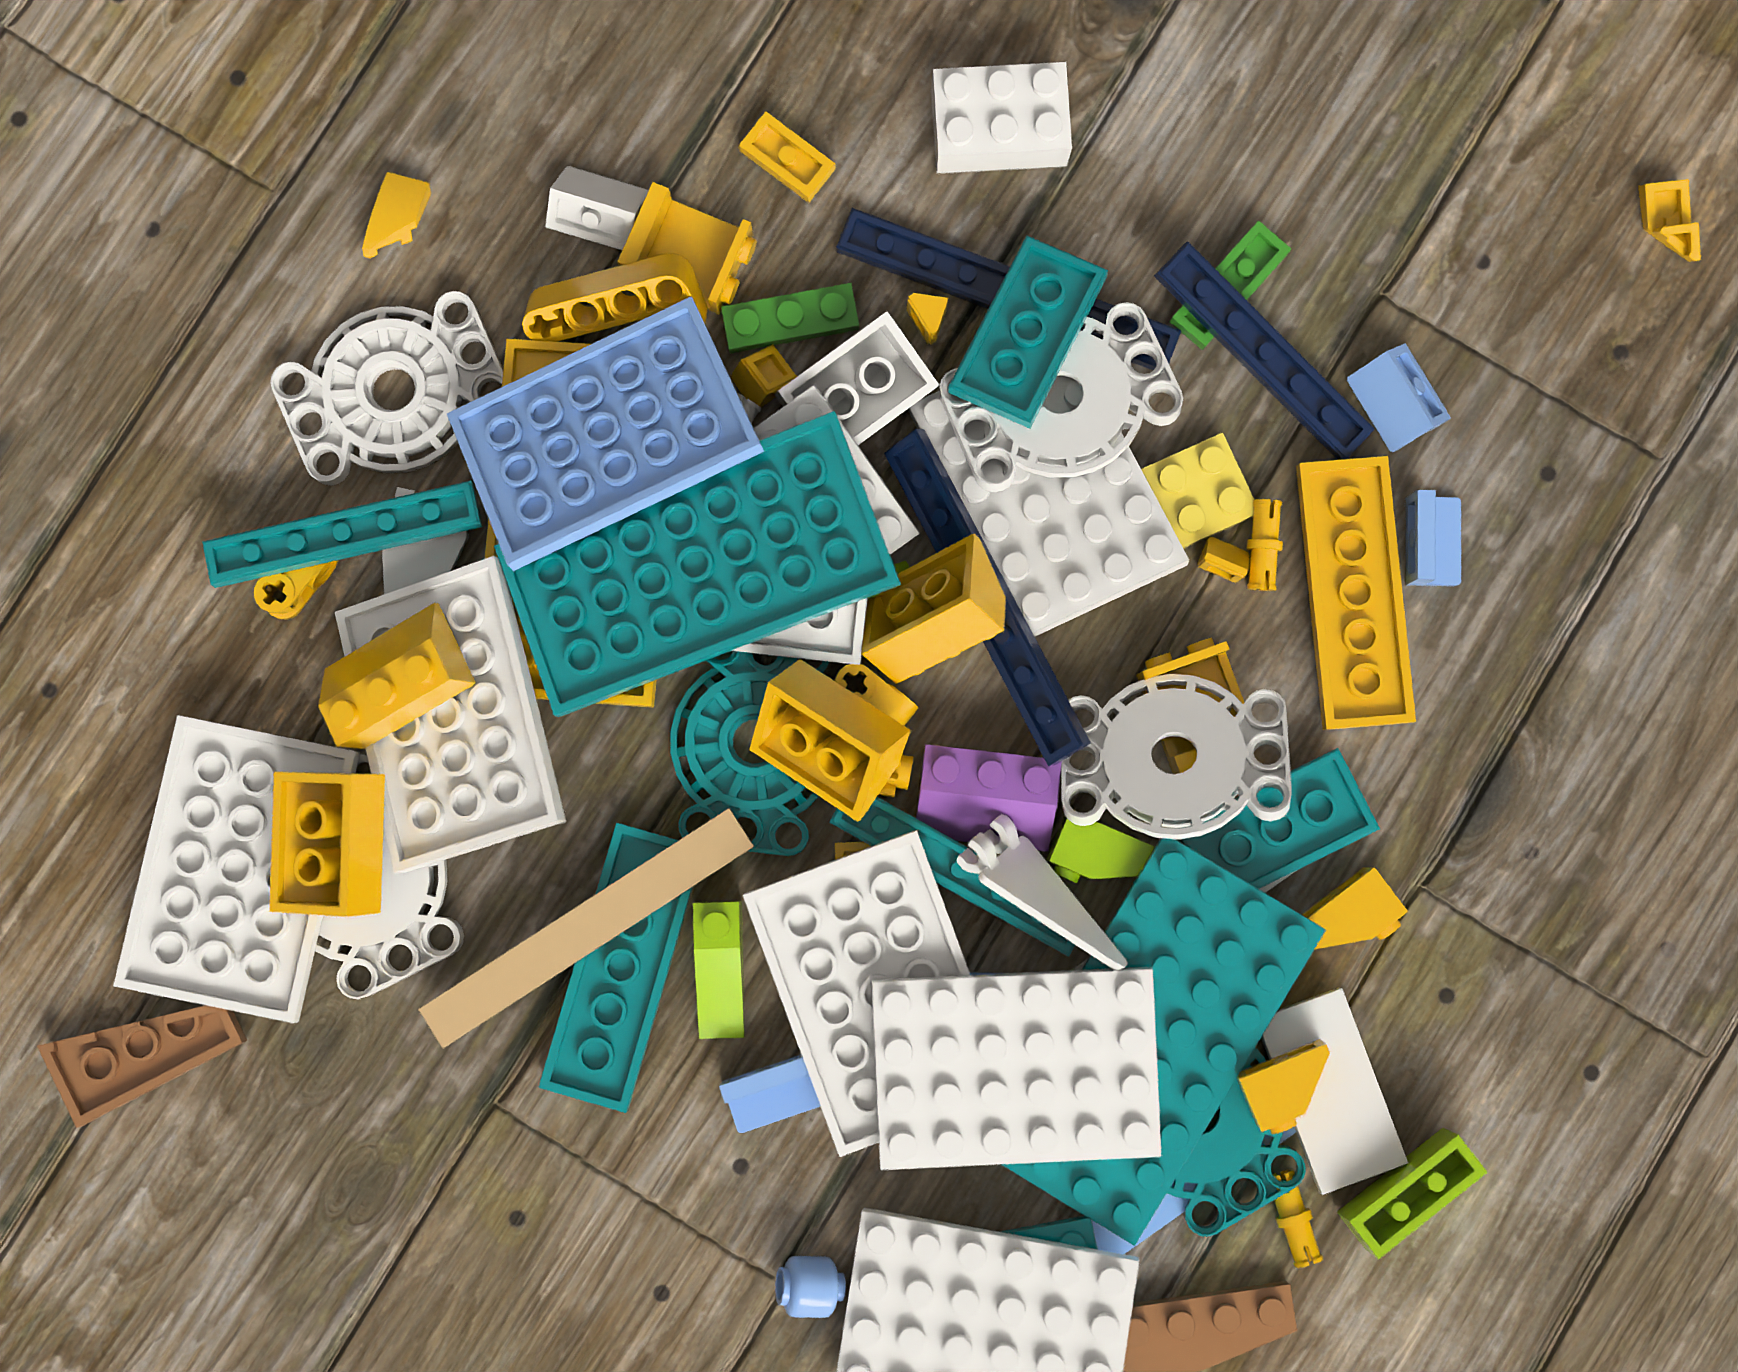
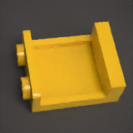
(1203, 661)

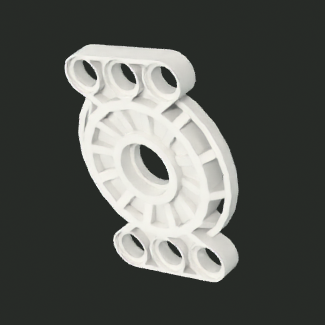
(346, 387)
(1075, 437)
(1221, 769)
(400, 922)

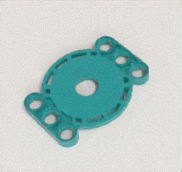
(744, 787)
(1230, 1153)

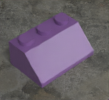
(970, 788)

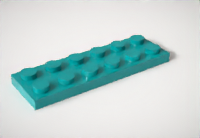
(615, 991)

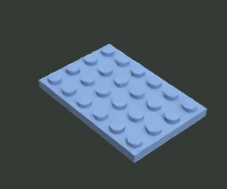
(603, 433)

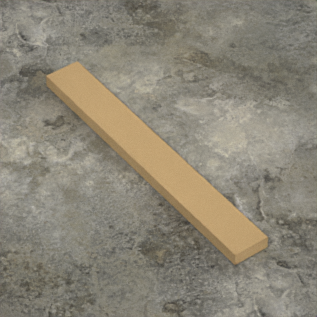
(586, 928)

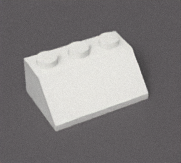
(867, 378)

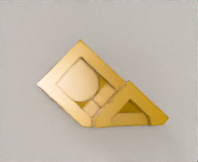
(395, 212)
(1668, 217)

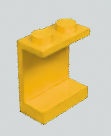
(707, 242)

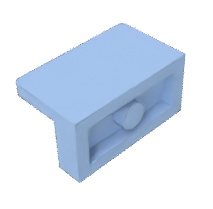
(1398, 397)
(1433, 539)
(769, 1094)

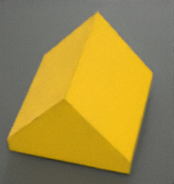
(927, 314)

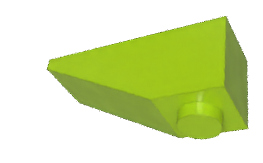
(1096, 852)
(719, 968)

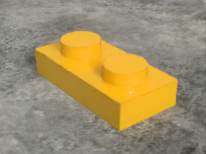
(787, 157)

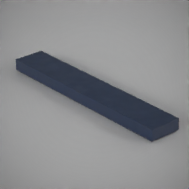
(1263, 352)

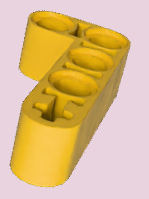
(557, 315)

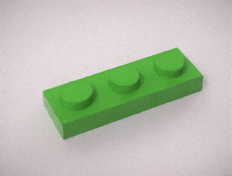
(1244, 269)
(790, 318)

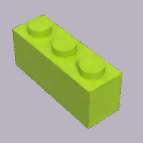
(1412, 1192)

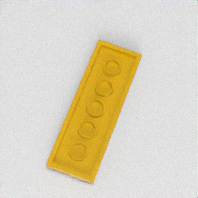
(1355, 593)

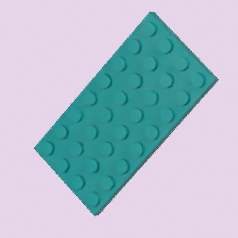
(704, 570)
(1219, 976)

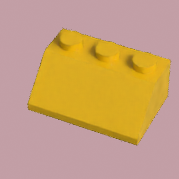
(935, 611)
(393, 680)
(827, 738)
(327, 843)

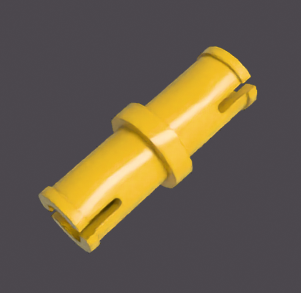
(1264, 545)
(1295, 1221)

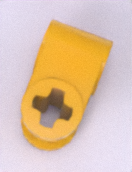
(296, 585)
(879, 693)

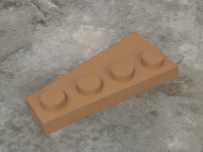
(129, 1060)
(1206, 1327)

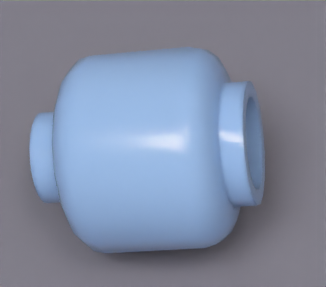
(809, 1286)

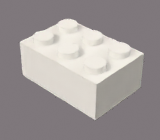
(1001, 117)

